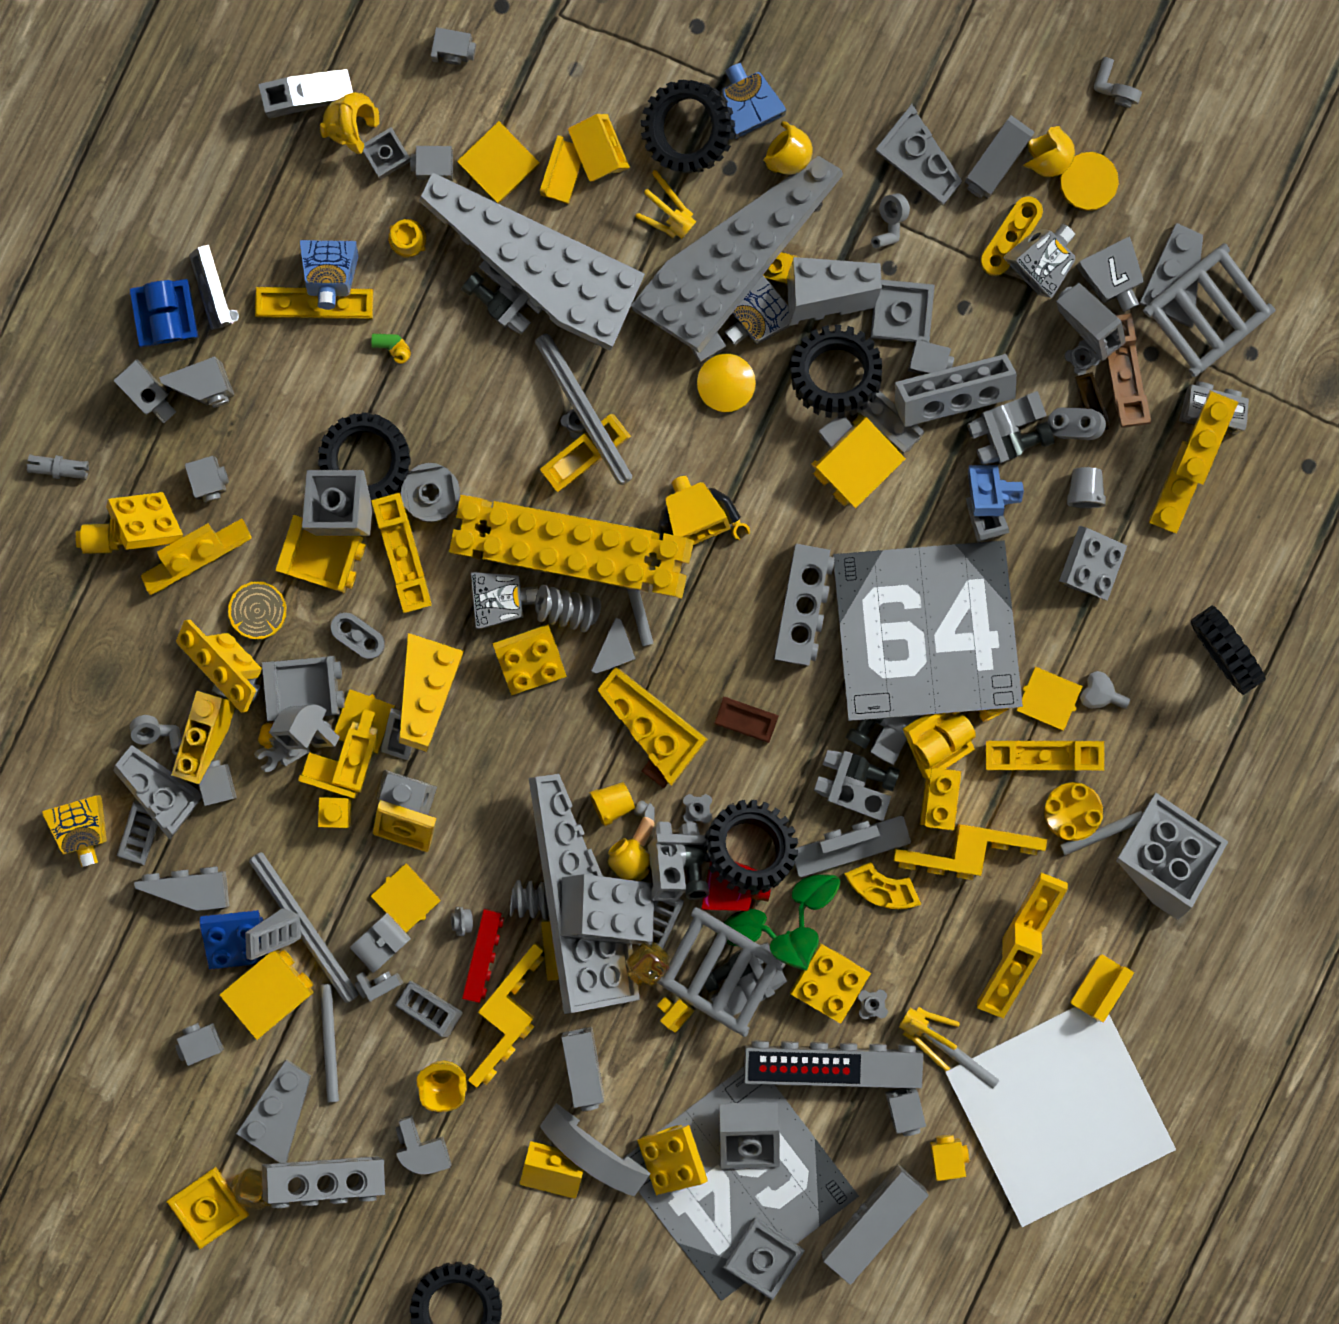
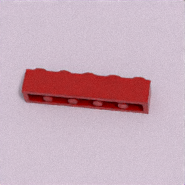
(483, 955)

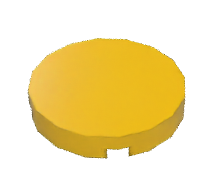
(1089, 181)

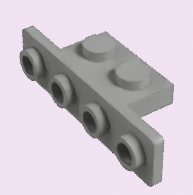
(851, 846)

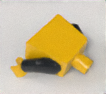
(698, 512)

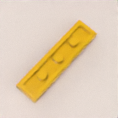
(296, 303)

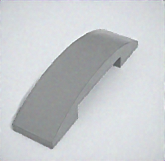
(592, 1155)

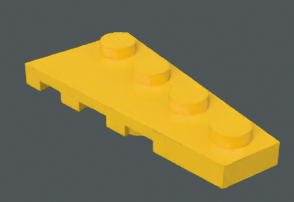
(427, 682)
(656, 727)

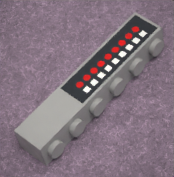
(833, 1066)

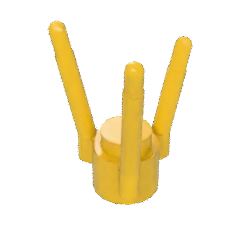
(679, 222)
(914, 1023)

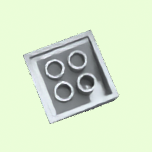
(1170, 856)

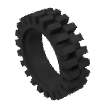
(655, 121)
(836, 402)
(378, 425)
(1227, 650)
(731, 871)
(456, 1273)

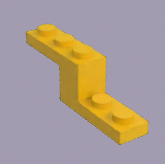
(1193, 461)
(969, 851)
(1022, 945)
(507, 1016)

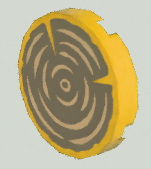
(257, 610)

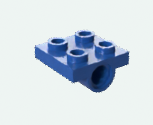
(163, 312)
(226, 939)

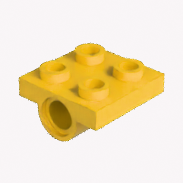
(142, 521)
(529, 659)
(939, 740)
(830, 983)
(672, 1159)

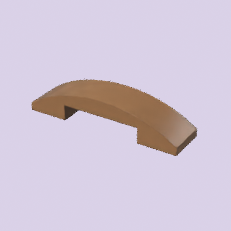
(1127, 381)

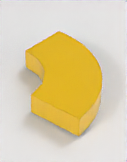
(882, 890)

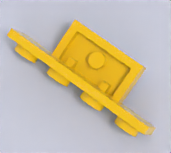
(194, 552)
(221, 662)

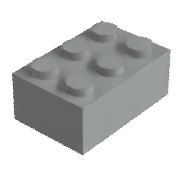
(606, 909)

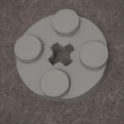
(417, 482)

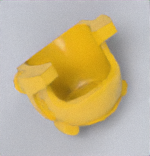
(340, 120)

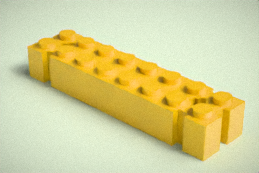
(571, 546)

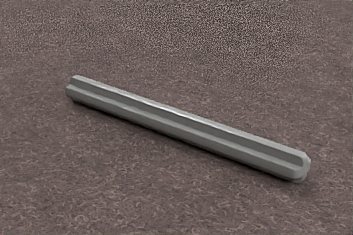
(583, 409)
(308, 932)

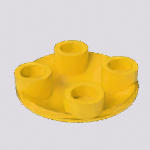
(726, 382)
(1073, 811)

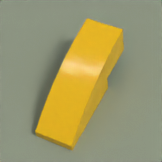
(581, 455)

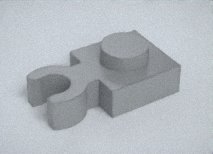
(278, 753)

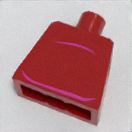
(726, 899)

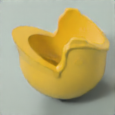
(789, 151)
(1051, 153)
(442, 1086)

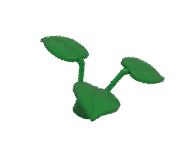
(794, 946)

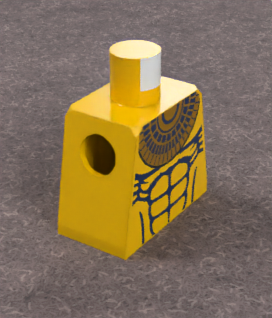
(78, 827)

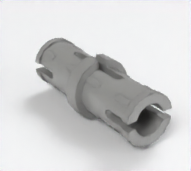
(58, 467)

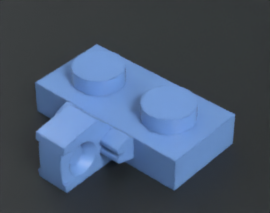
(989, 492)

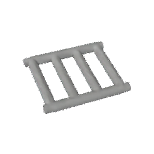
(1177, 291)
(748, 947)

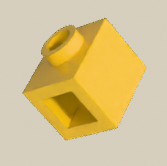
(949, 1157)

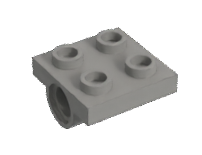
(1093, 563)

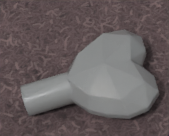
(1101, 692)

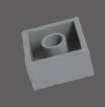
(386, 153)

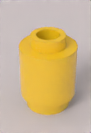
(95, 539)

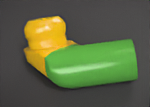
(394, 344)

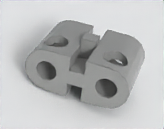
(380, 943)

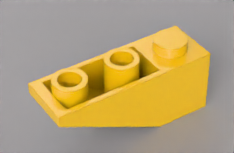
(203, 735)

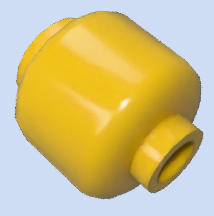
(629, 860)

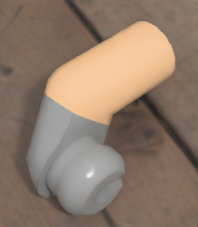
(646, 825)

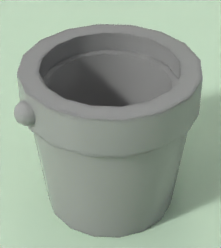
(1086, 488)

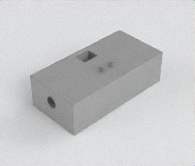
(874, 1224)

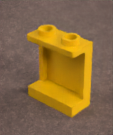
(858, 463)
(320, 558)
(940, 799)
(267, 992)

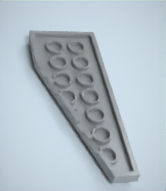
(715, 273)
(562, 276)
(589, 971)

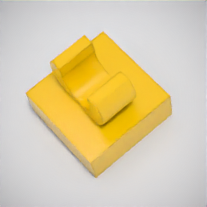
(675, 1014)

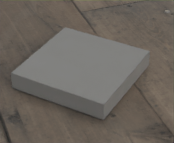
(903, 312)
(763, 1258)

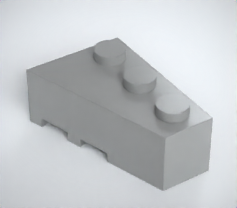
(831, 287)

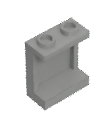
(302, 683)

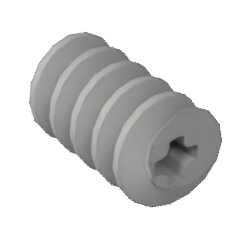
(567, 608)
(529, 899)

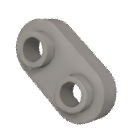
(1074, 422)
(358, 635)

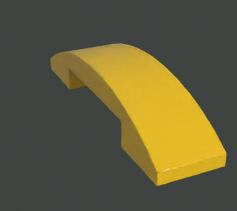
(402, 552)
(1045, 755)

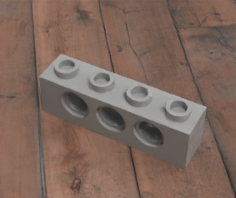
(955, 390)
(803, 558)
(277, 1176)

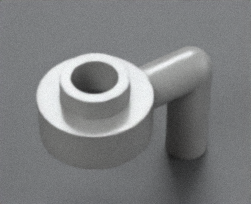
(1124, 94)
(893, 210)
(146, 730)

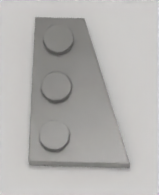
(917, 155)
(1178, 257)
(163, 796)
(277, 1112)

